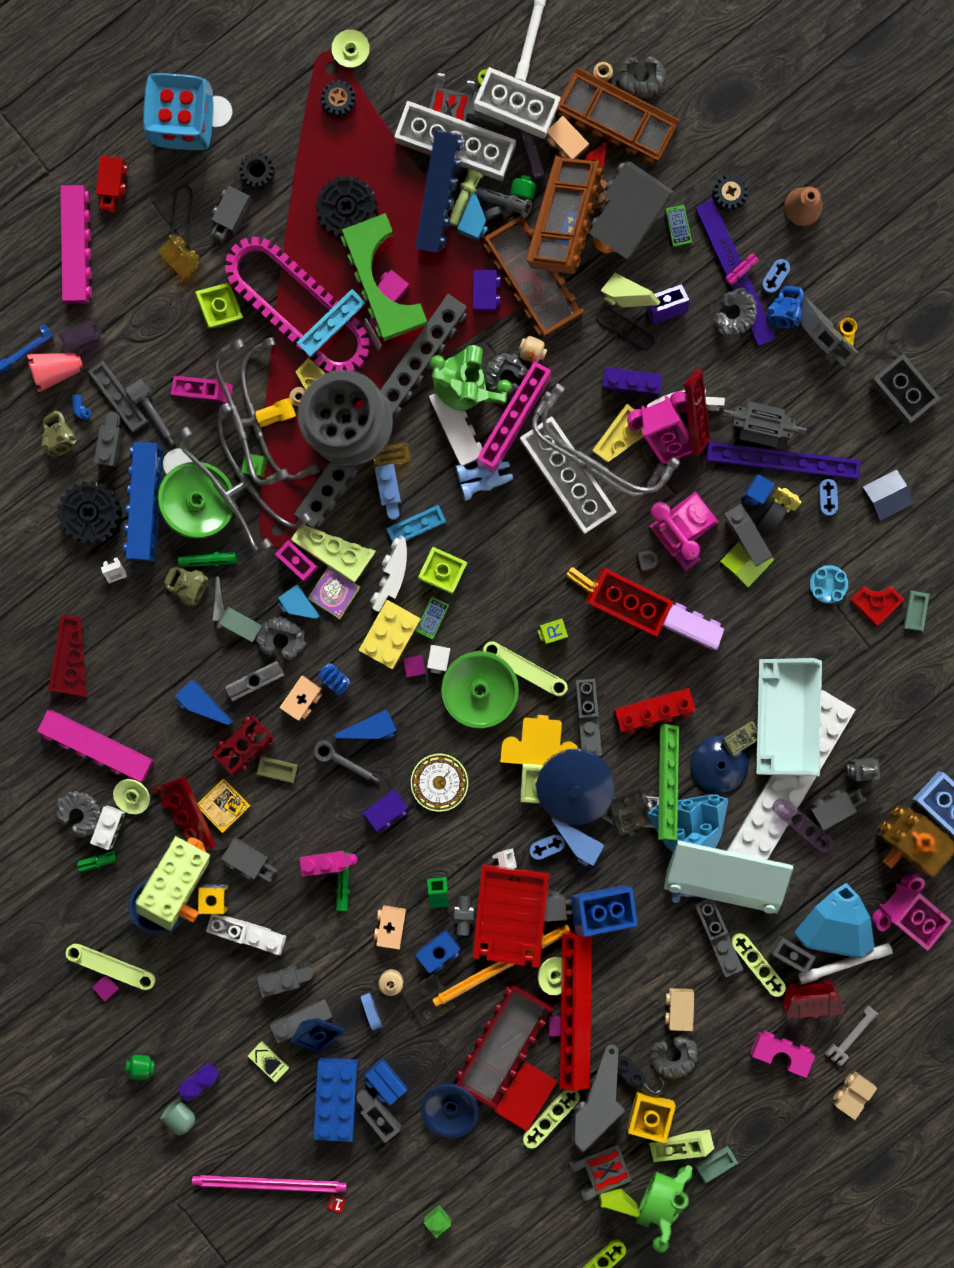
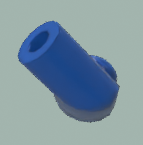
(78, 409)

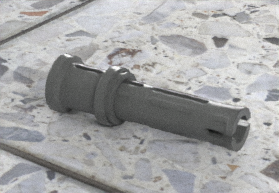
(510, 202)

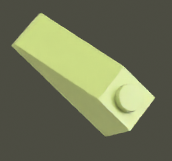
(627, 293)
(683, 1146)

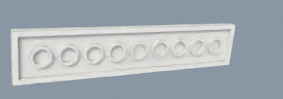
(762, 826)

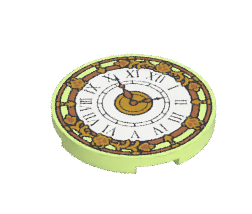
(439, 782)

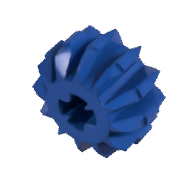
(334, 679)

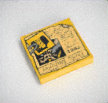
(223, 805)

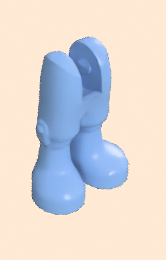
(487, 482)

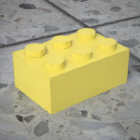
(389, 634)

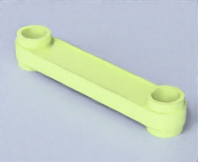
(529, 670)
(110, 966)

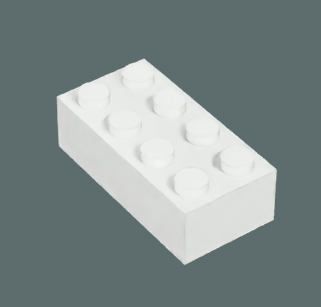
(516, 103)

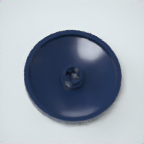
(575, 786)

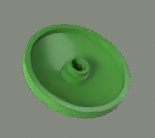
(192, 503)
(480, 689)

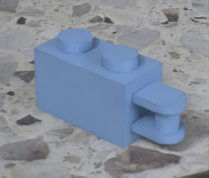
(388, 489)

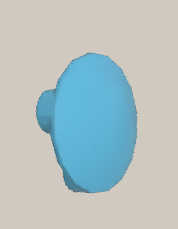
(829, 584)

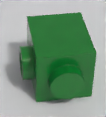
(438, 892)

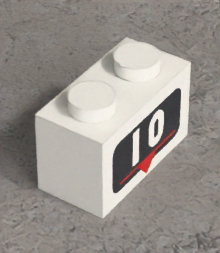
(107, 827)

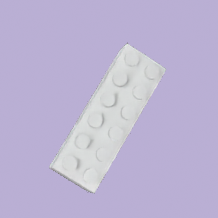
(482, 148)
(570, 482)

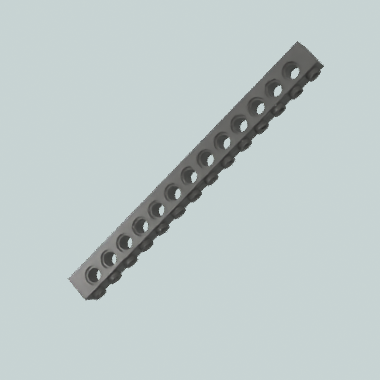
(448, 306)

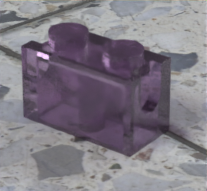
(81, 336)

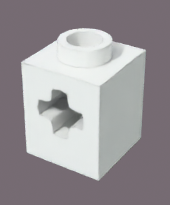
(438, 659)

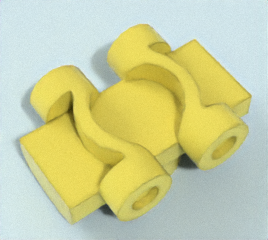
(790, 500)

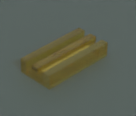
(390, 447)

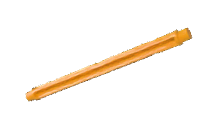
(492, 970)

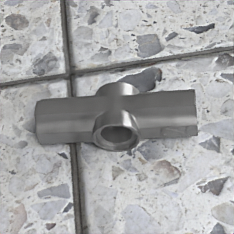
(243, 686)

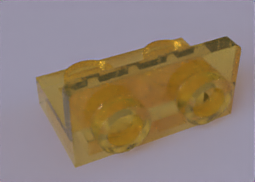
(179, 257)

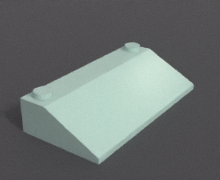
(789, 717)
(727, 877)

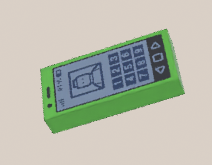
(678, 225)
(432, 618)

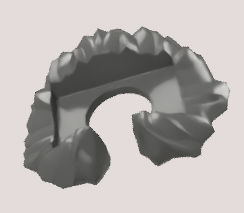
(645, 89)
(747, 312)
(498, 365)
(281, 625)
(80, 801)
(678, 1068)

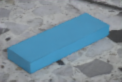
(417, 524)

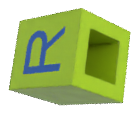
(552, 631)

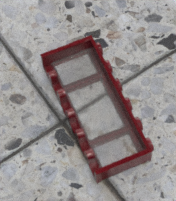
(503, 1045)

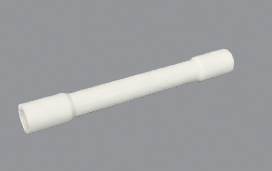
(523, 65)
(814, 974)

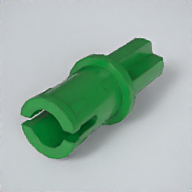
(97, 861)

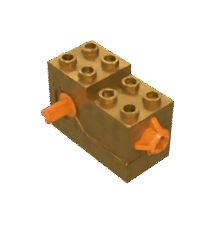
(915, 840)

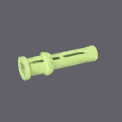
(468, 188)

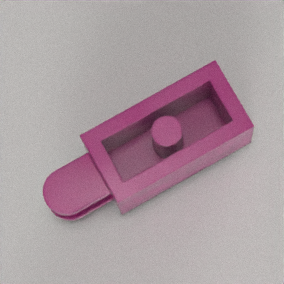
(326, 863)

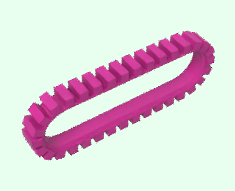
(235, 279)

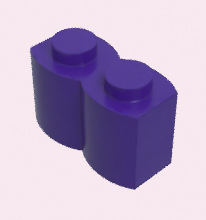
(201, 1080)

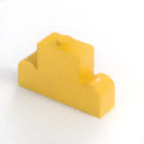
(538, 742)

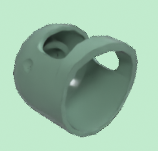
(178, 1117)

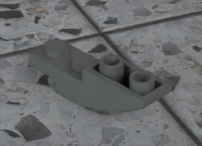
(825, 335)
(588, 716)
(718, 937)

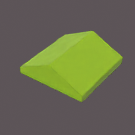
(218, 305)
(742, 566)
(442, 570)
(619, 1201)

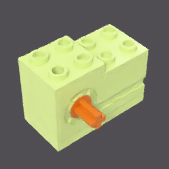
(174, 883)

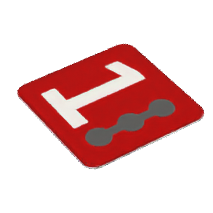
(336, 1203)

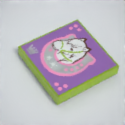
(334, 592)

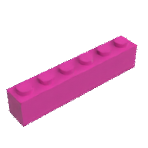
(75, 244)
(514, 417)
(95, 745)

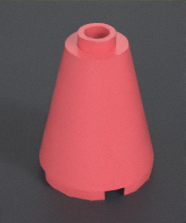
(53, 368)

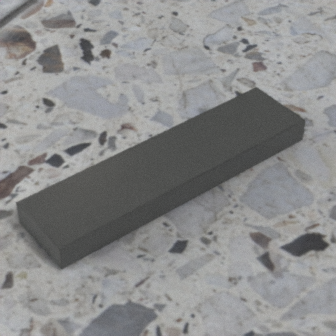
(118, 396)

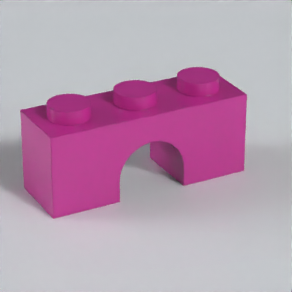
(767, 1046)

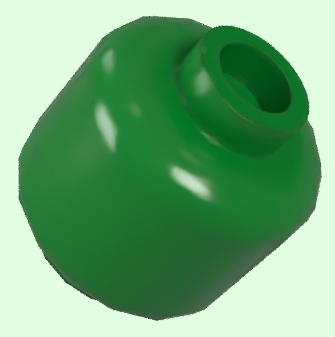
(523, 188)
(139, 1067)

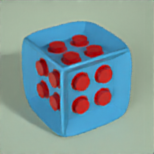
(178, 111)

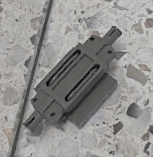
(763, 424)

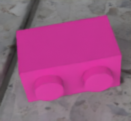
(296, 560)

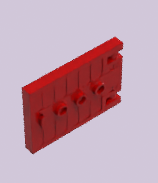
(511, 915)

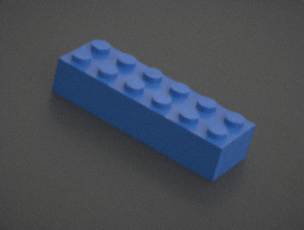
(143, 505)

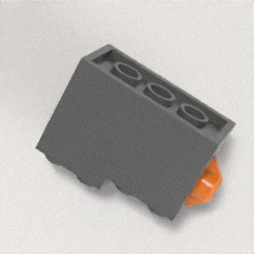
(630, 213)

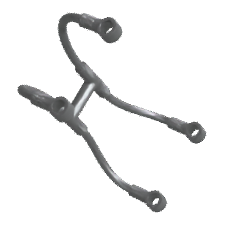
(252, 421)
(588, 463)
(245, 483)

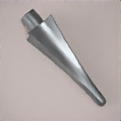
(218, 605)

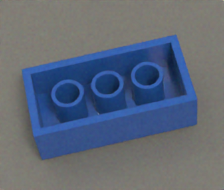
(335, 1099)

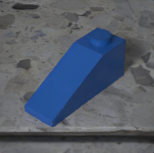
(198, 701)
(372, 728)

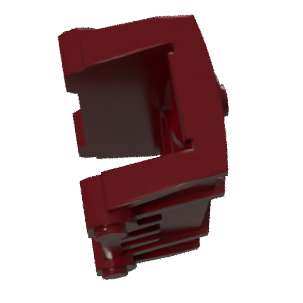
(250, 753)
(811, 1000)

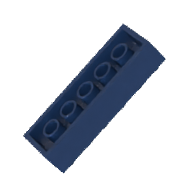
(438, 191)

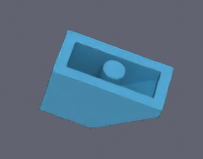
(473, 220)
(297, 603)

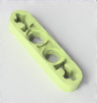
(758, 964)
(551, 1117)

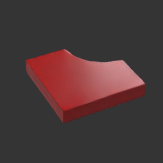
(875, 604)

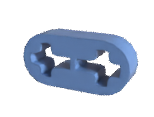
(779, 278)
(833, 497)
(544, 842)
(371, 1011)

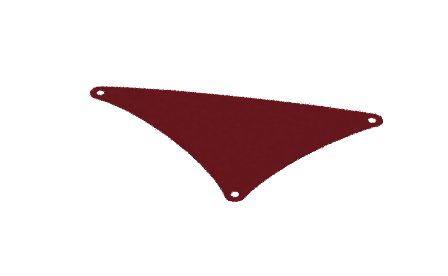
(366, 149)

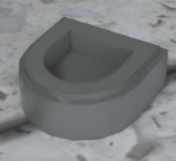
(493, 213)
(647, 560)

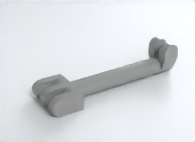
(840, 1051)

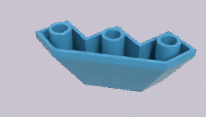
(698, 820)
(838, 925)

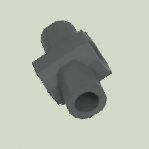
(463, 915)

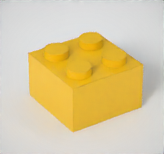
(651, 1117)

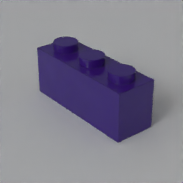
(632, 382)

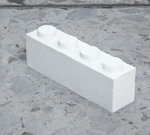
(457, 431)

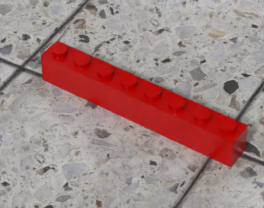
(575, 1011)

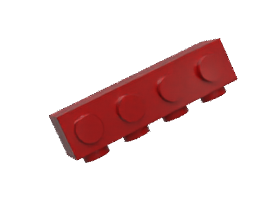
(654, 709)

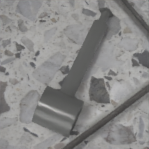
(139, 393)
(341, 760)

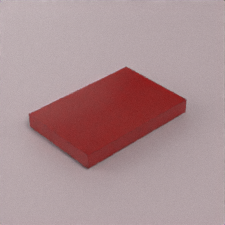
(525, 1095)

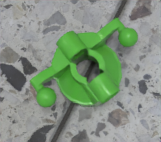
(450, 381)
(660, 1204)

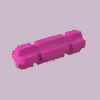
(741, 269)

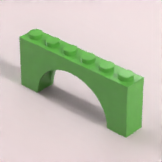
(363, 242)

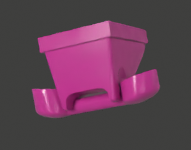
(663, 427)
(682, 525)
(912, 913)

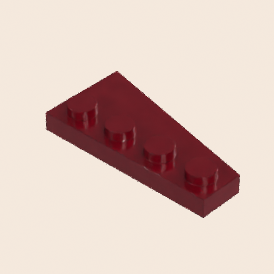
(68, 661)
(180, 801)

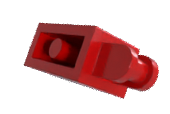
(111, 181)

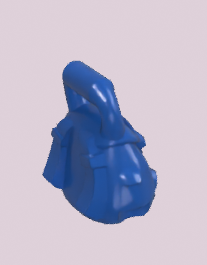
(786, 311)

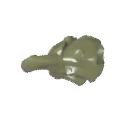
(57, 438)
(188, 586)

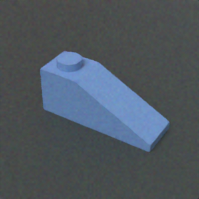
(581, 844)

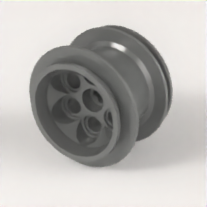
(323, 396)

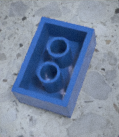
(603, 910)

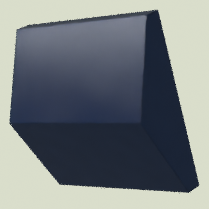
(888, 495)
(316, 1034)

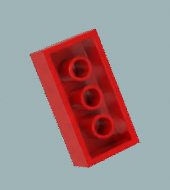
(629, 602)

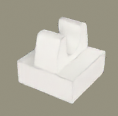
(113, 571)
(506, 858)

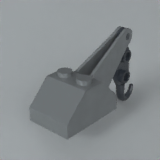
(601, 1109)

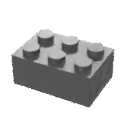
(904, 389)

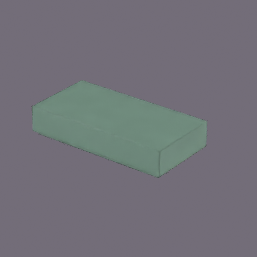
(916, 611)
(240, 624)
(716, 1164)

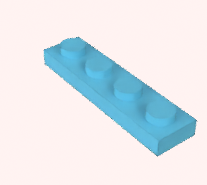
(331, 323)

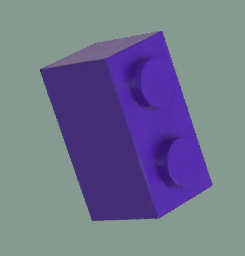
(484, 290)
(672, 303)
(385, 810)

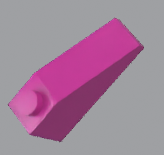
(392, 287)
(199, 389)

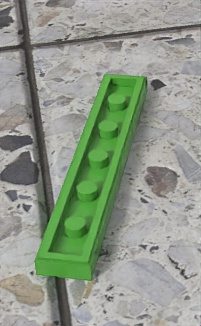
(668, 782)

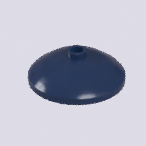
(705, 766)
(143, 923)
(447, 1119)

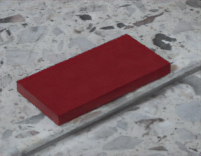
(697, 412)

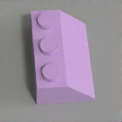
(694, 626)

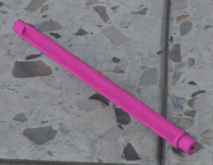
(269, 1184)

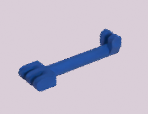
(5, 364)

